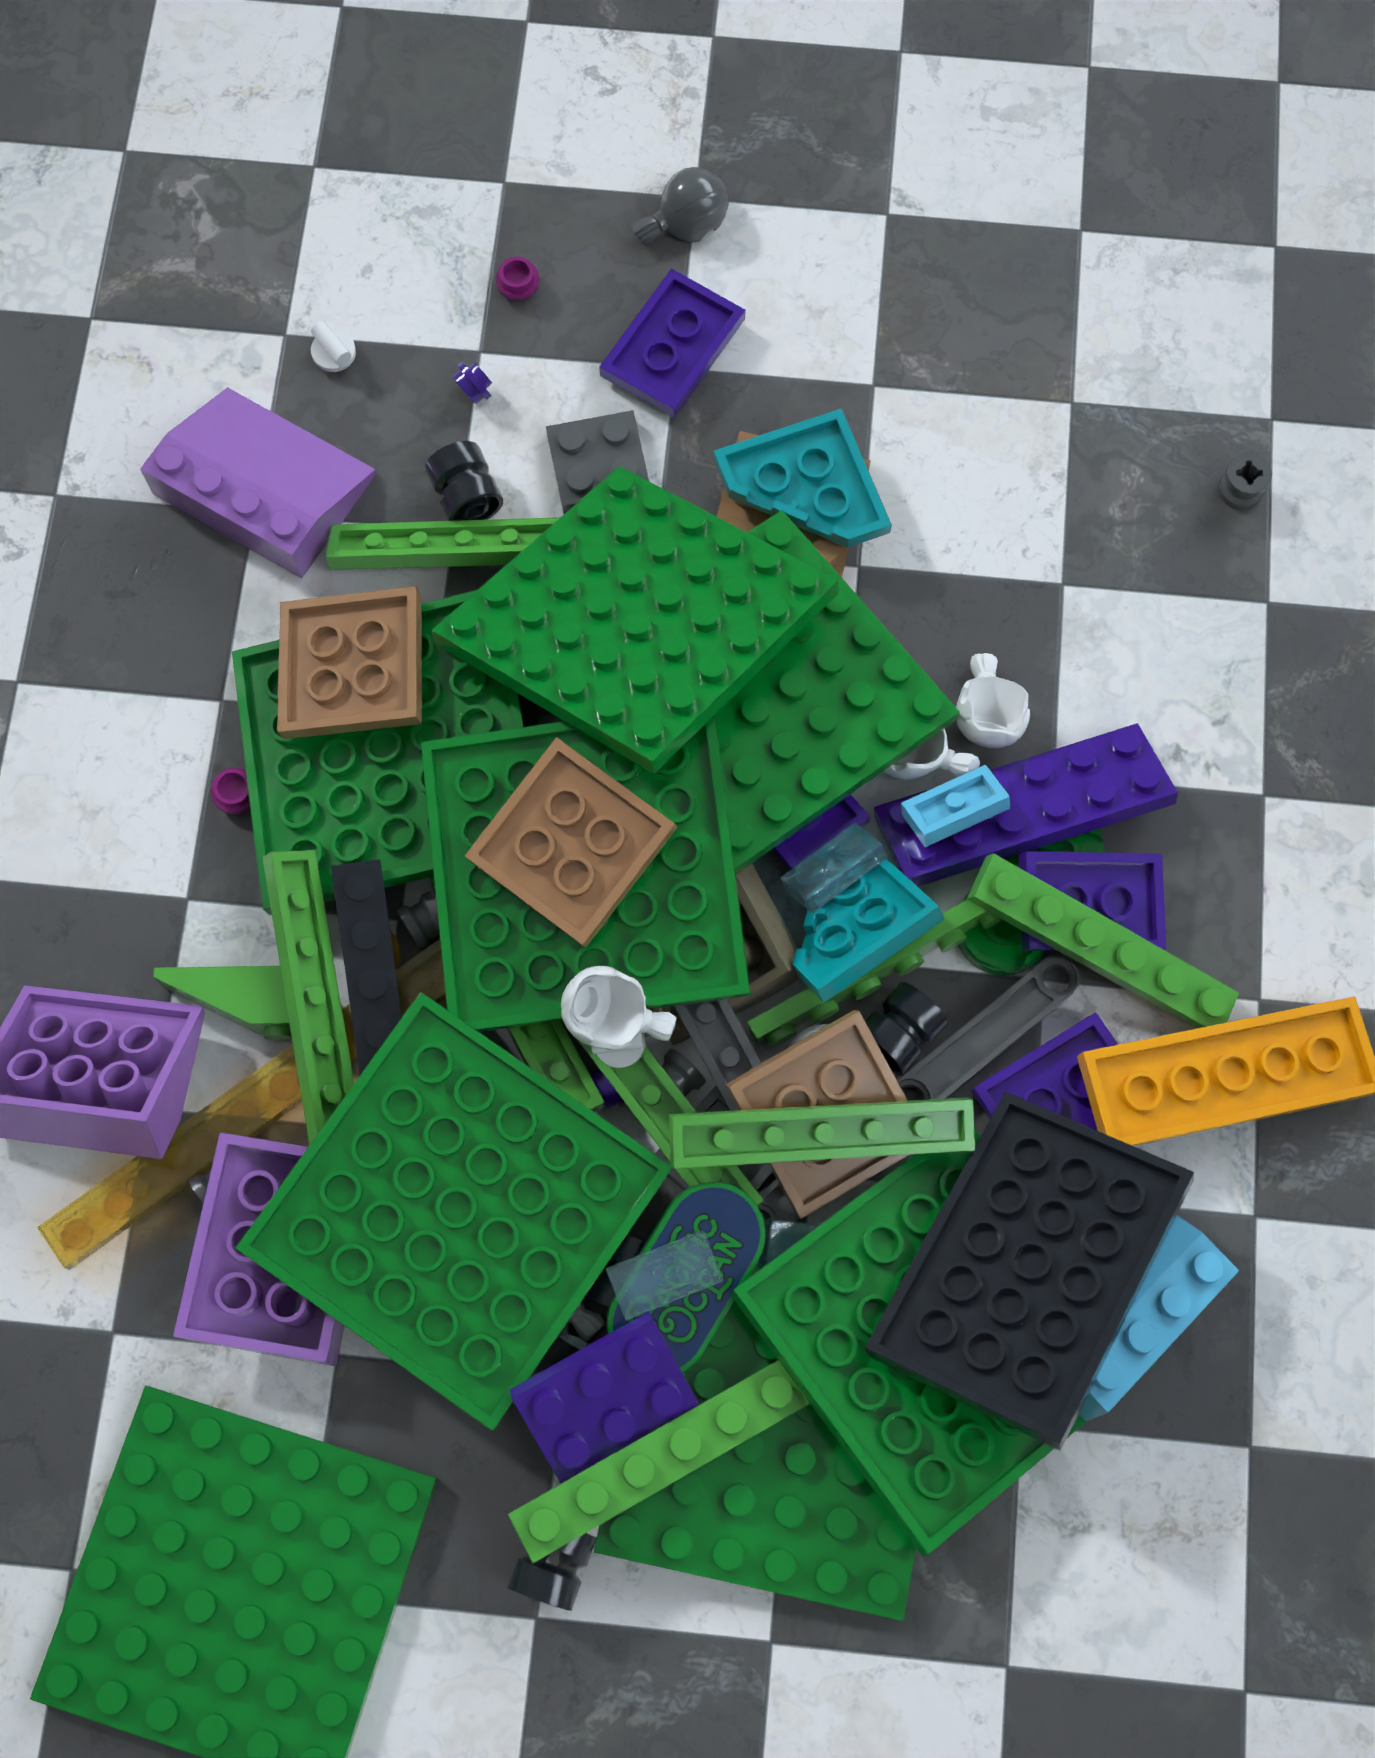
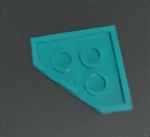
(809, 474)
(862, 929)

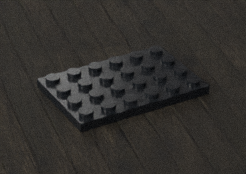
(1031, 1268)

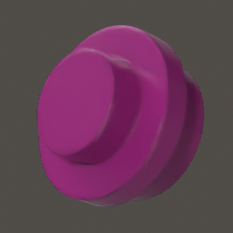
(517, 279)
(230, 791)

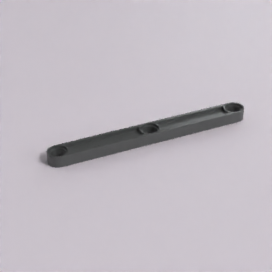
(968, 1050)

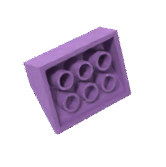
(257, 479)
(96, 1070)
(229, 1295)

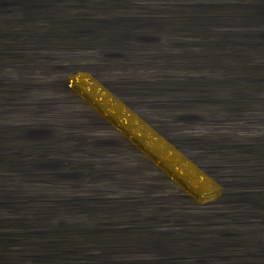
(241, 1111)

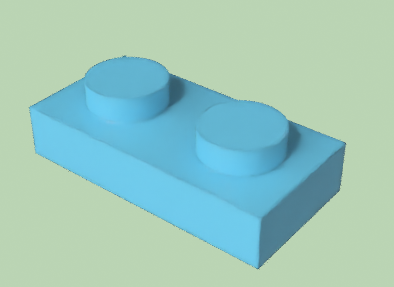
(955, 805)

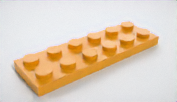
(1230, 1073)

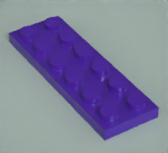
(1050, 801)

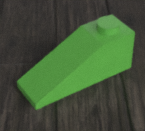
(239, 993)

